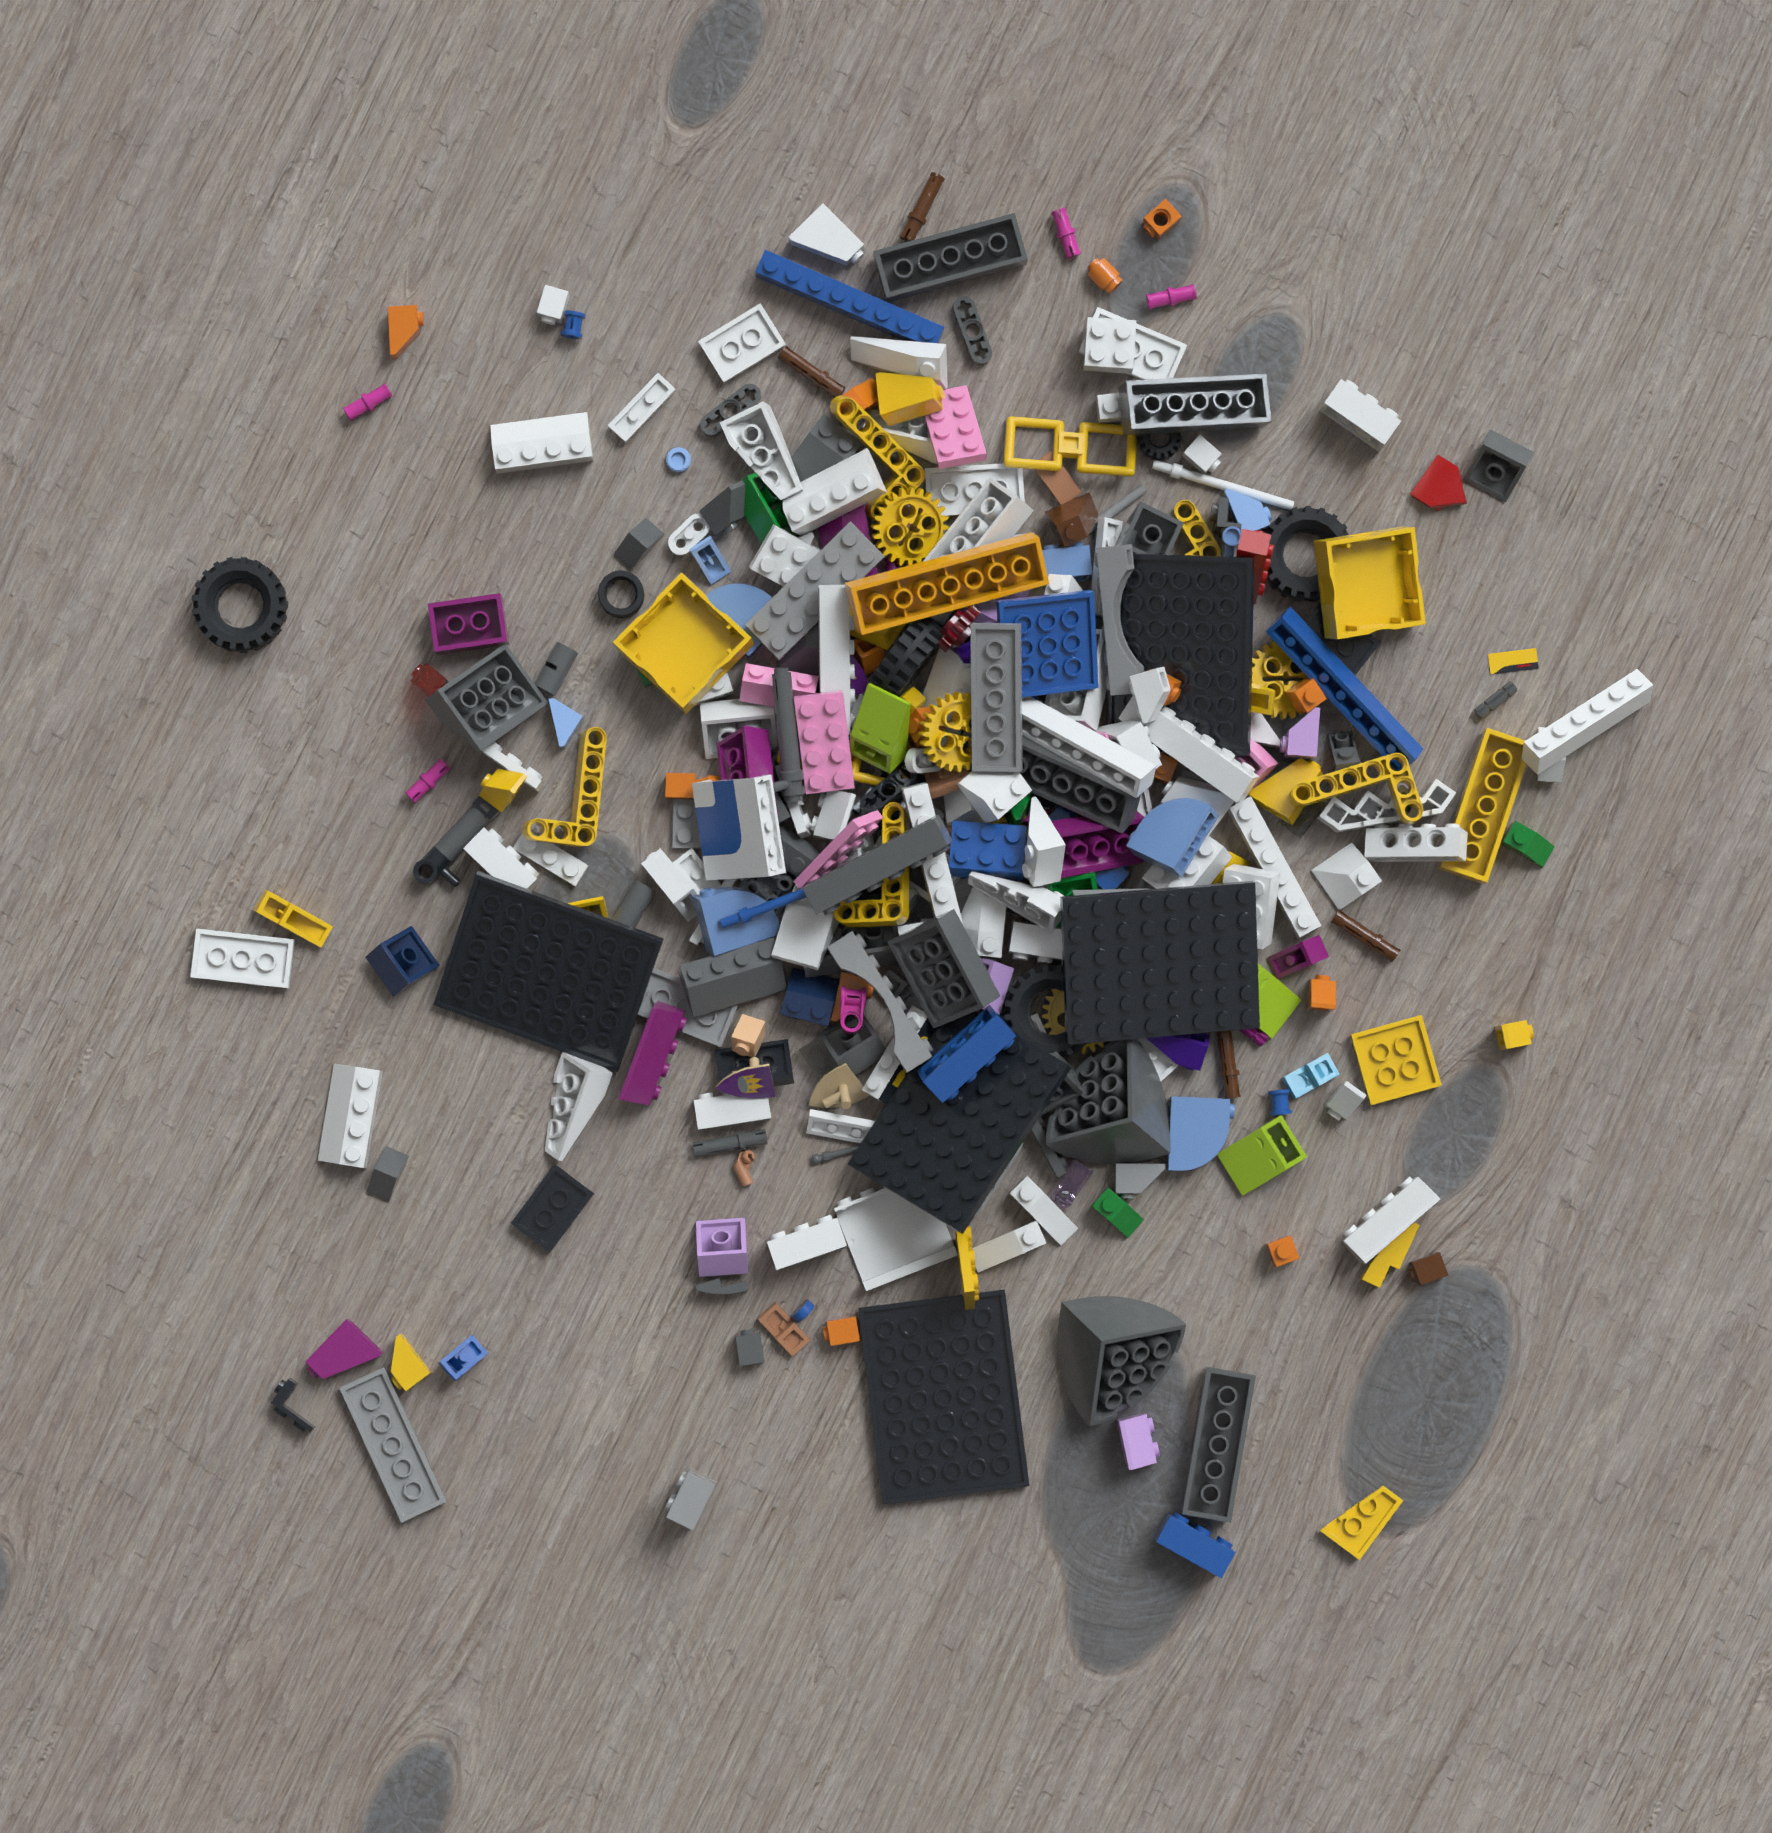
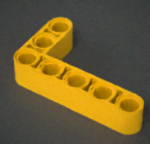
(882, 452)
(1192, 521)
(1361, 779)
(580, 798)
(889, 900)

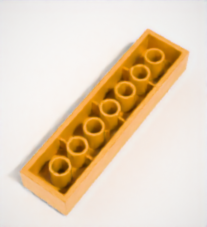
(946, 583)

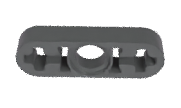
(972, 311)
(730, 400)

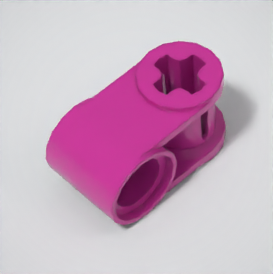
(852, 1007)

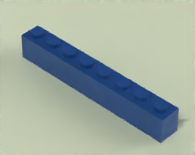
(846, 300)
(1343, 687)

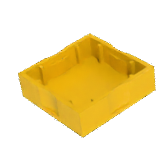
(1369, 582)
(683, 643)

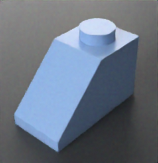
(1247, 511)

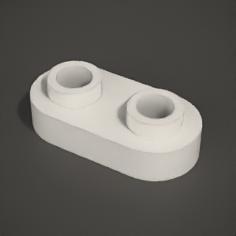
(688, 534)
(919, 762)

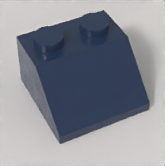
(402, 961)
(810, 997)

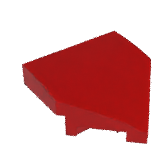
(1440, 485)

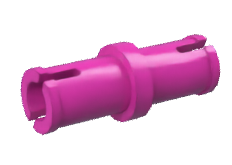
(1066, 233)
(1171, 296)
(367, 402)
(427, 781)

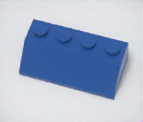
(966, 1054)

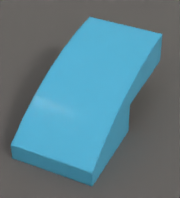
(1310, 1076)

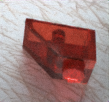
(428, 679)

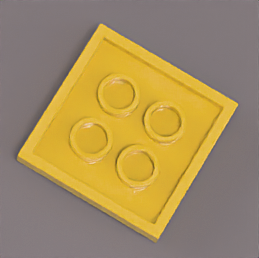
(1395, 1060)
(967, 1268)

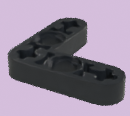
(892, 780)

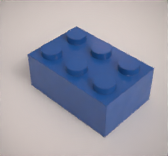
(987, 849)
(1195, 1544)

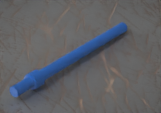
(744, 915)

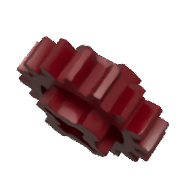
(958, 628)

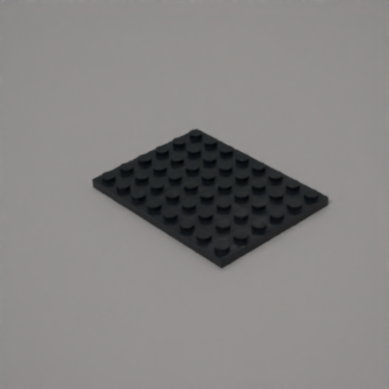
(1199, 626)
(1160, 962)
(548, 971)
(956, 1150)
(943, 1397)

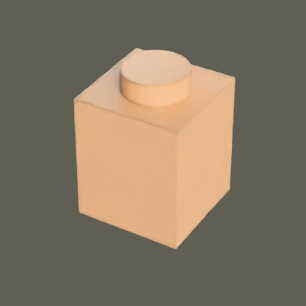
(748, 1036)

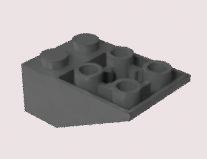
(797, 857)

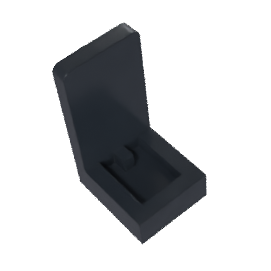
(283, 1392)

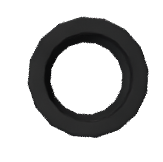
(618, 612)

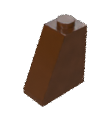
(1073, 519)

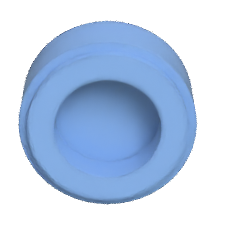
(678, 460)

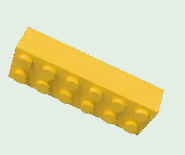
(1487, 803)

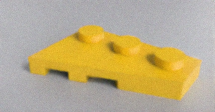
(1363, 1522)

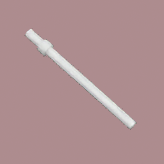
(1177, 471)

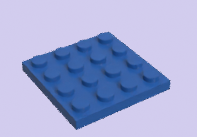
(1055, 641)

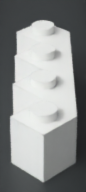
(1374, 811)

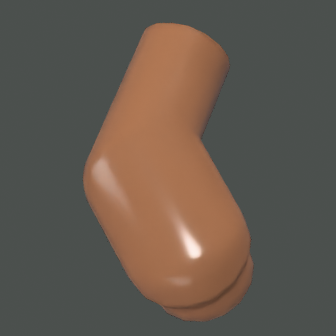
(742, 1166)

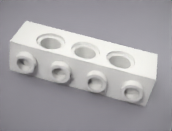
(1452, 849)

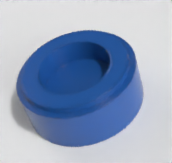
(802, 1310)

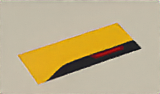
(1513, 661)

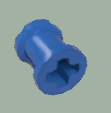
(573, 324)
(1279, 1102)

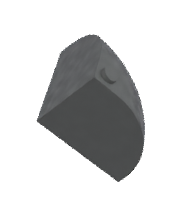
(1120, 1112)
(1114, 1352)

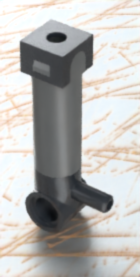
(454, 841)

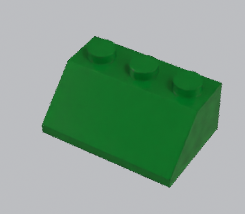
(763, 508)

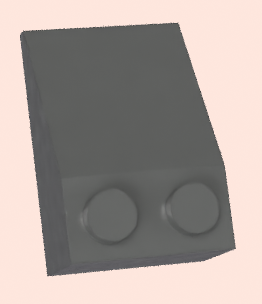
(823, 448)

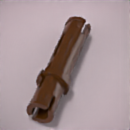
(917, 216)
(812, 373)
(1366, 936)
(1228, 1064)

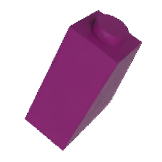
(342, 1351)

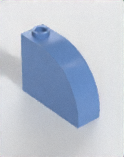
(740, 604)
(1173, 833)
(722, 902)
(1197, 1130)

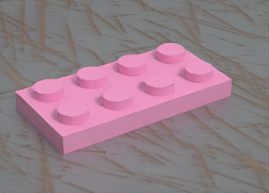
(955, 430)
(824, 742)
(837, 851)

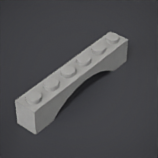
(1114, 569)
(851, 957)

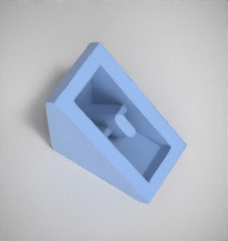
(710, 560)
(565, 722)

